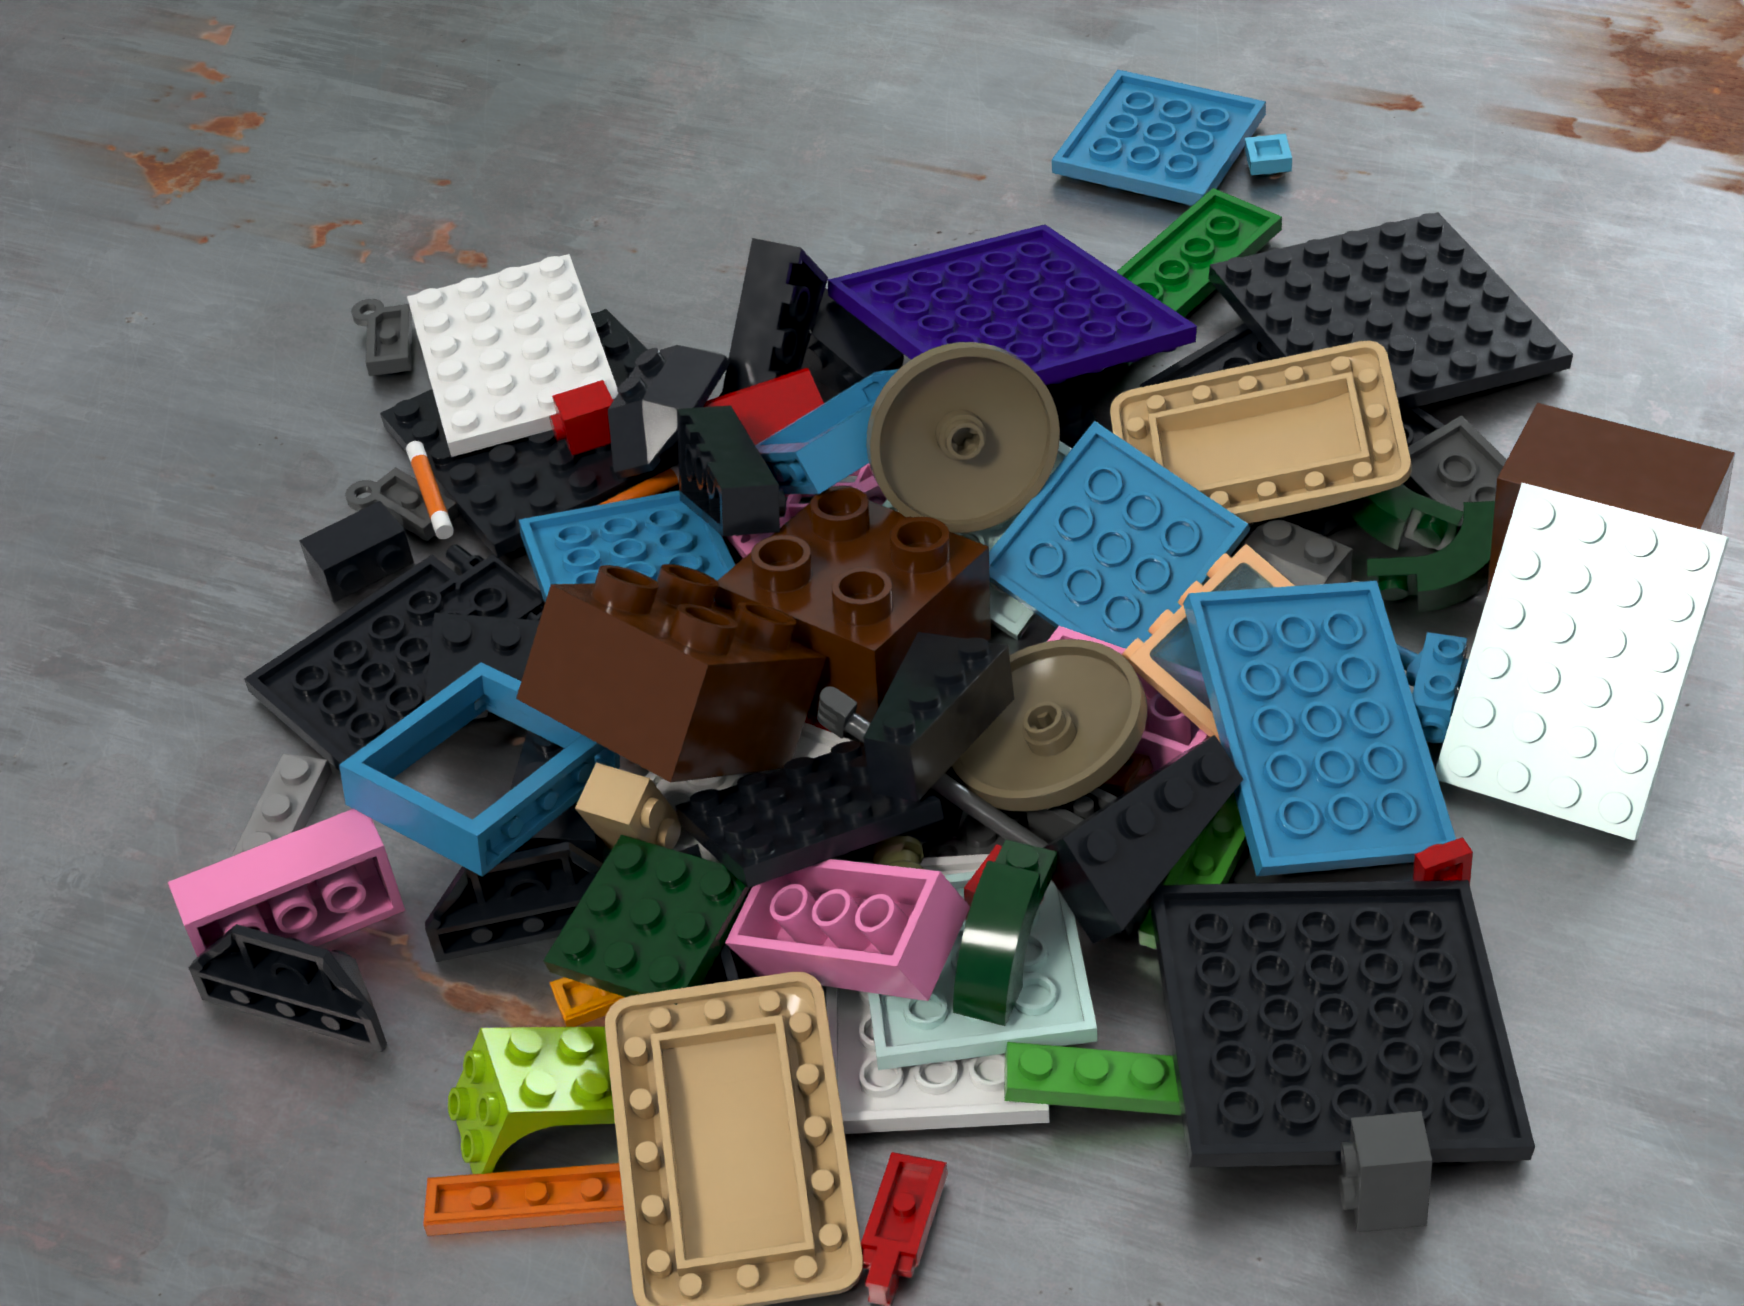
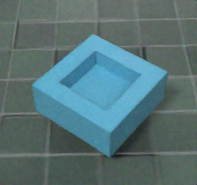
(1268, 154)

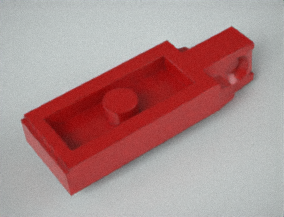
(900, 1222)

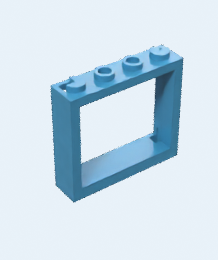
(826, 441)
(507, 822)

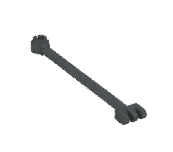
(839, 716)

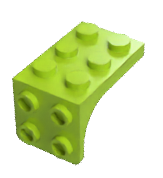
(528, 1082)

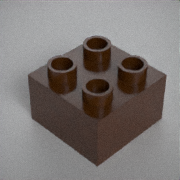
(1614, 468)
(864, 588)
(671, 673)

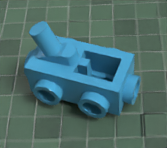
(1436, 680)

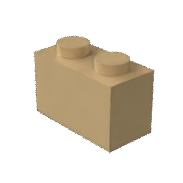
(627, 805)

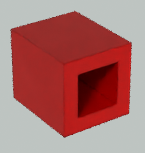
(582, 417)

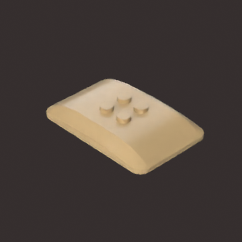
(1276, 431)
(732, 1144)

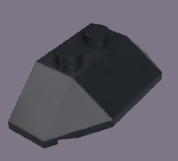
(647, 403)
(512, 904)
(289, 985)

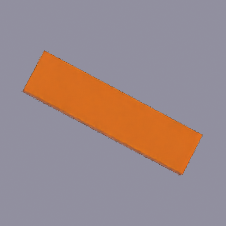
(523, 1199)

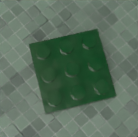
(648, 921)

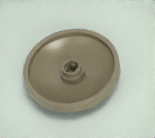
(963, 436)
(1064, 732)

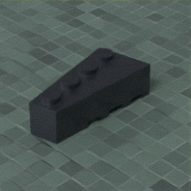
(773, 314)

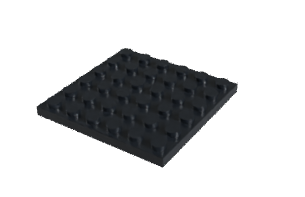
(1399, 284)
(525, 474)
(1331, 1009)

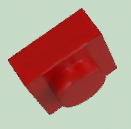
(1444, 862)

